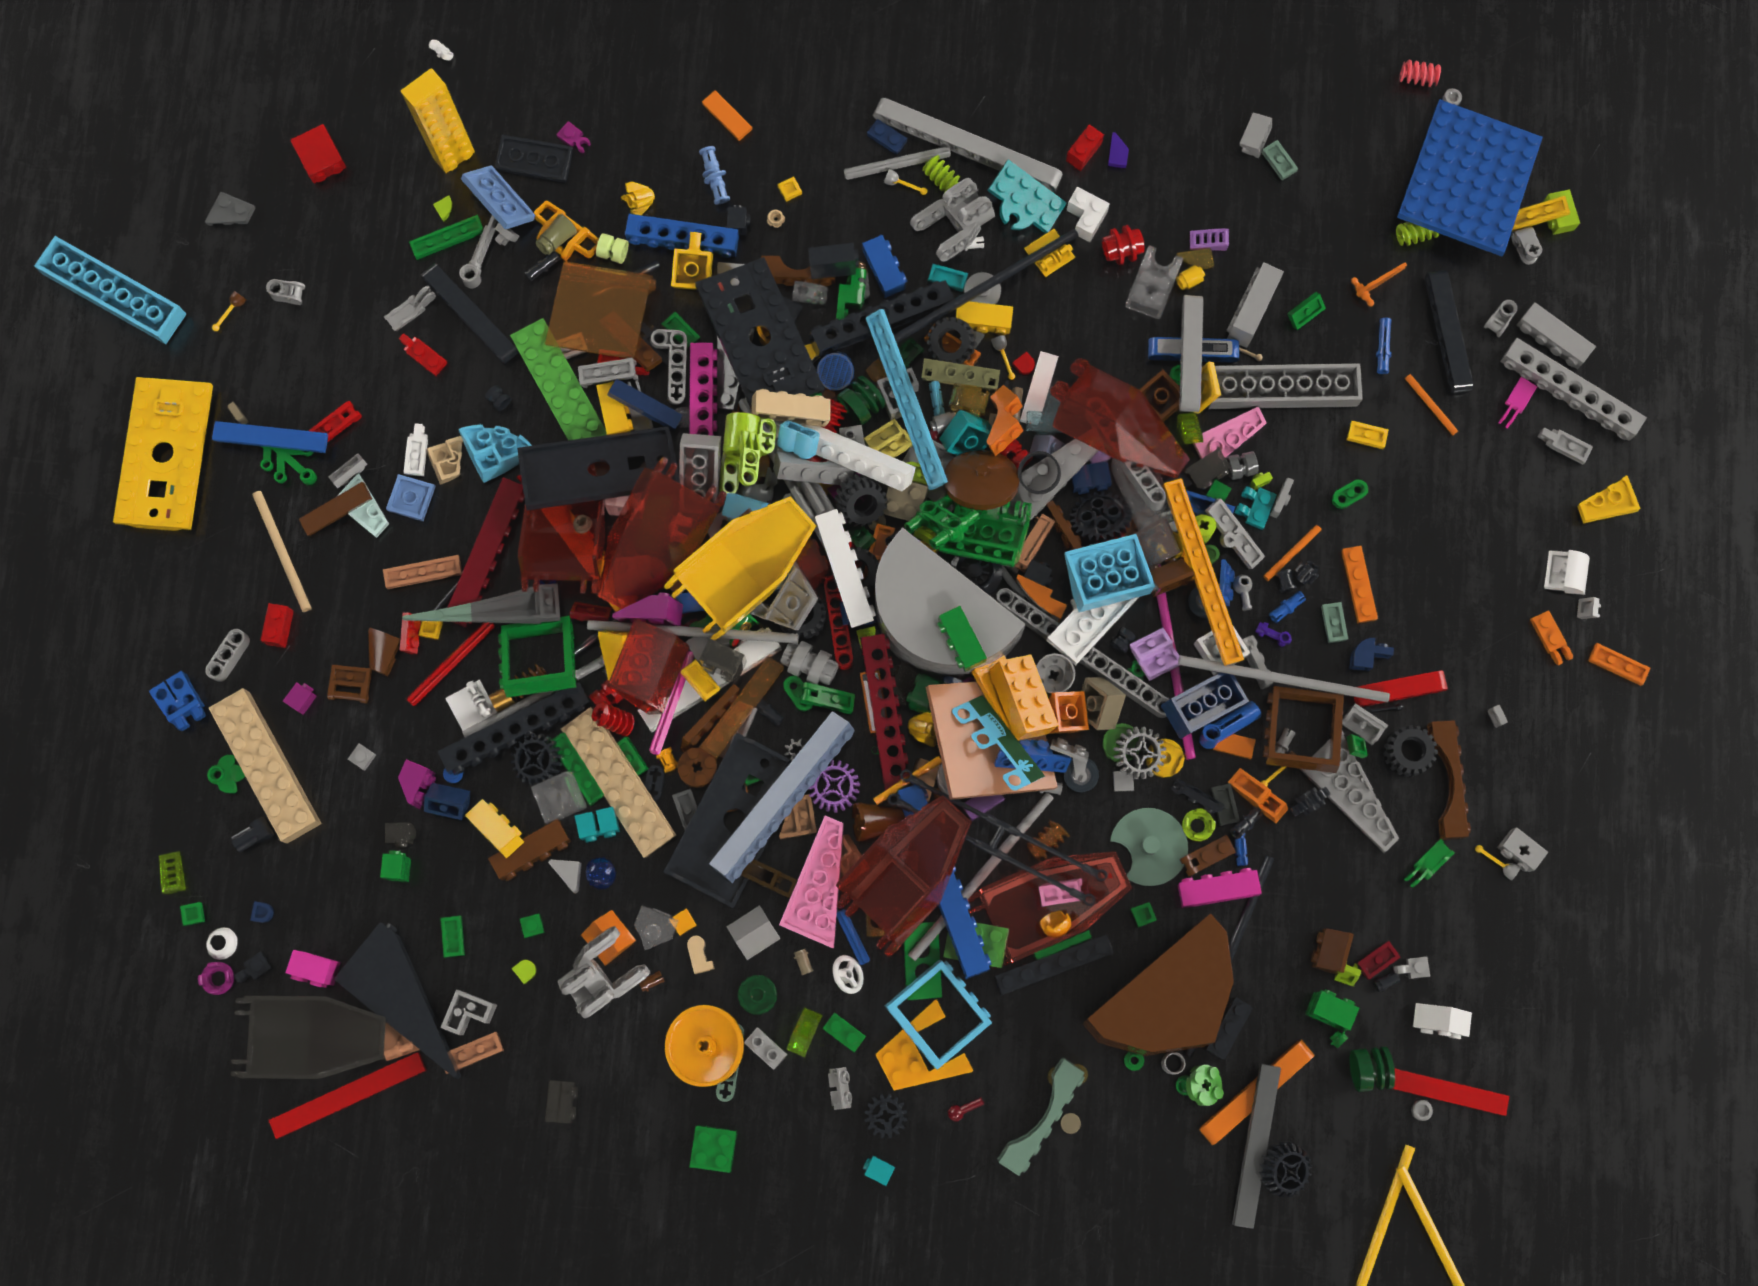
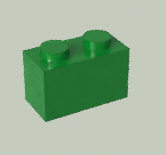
(395, 866)

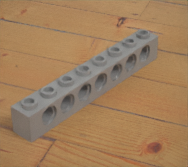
(1583, 389)

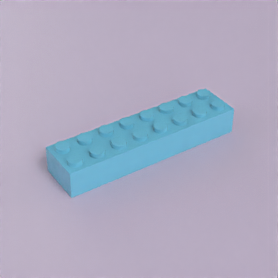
(110, 290)

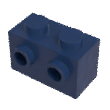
(446, 801)

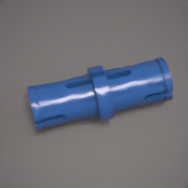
(1287, 606)

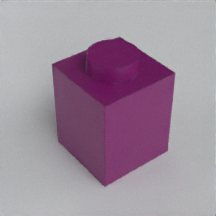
(300, 697)

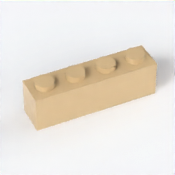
(790, 407)

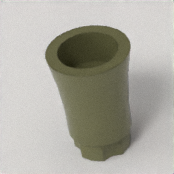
(556, 234)

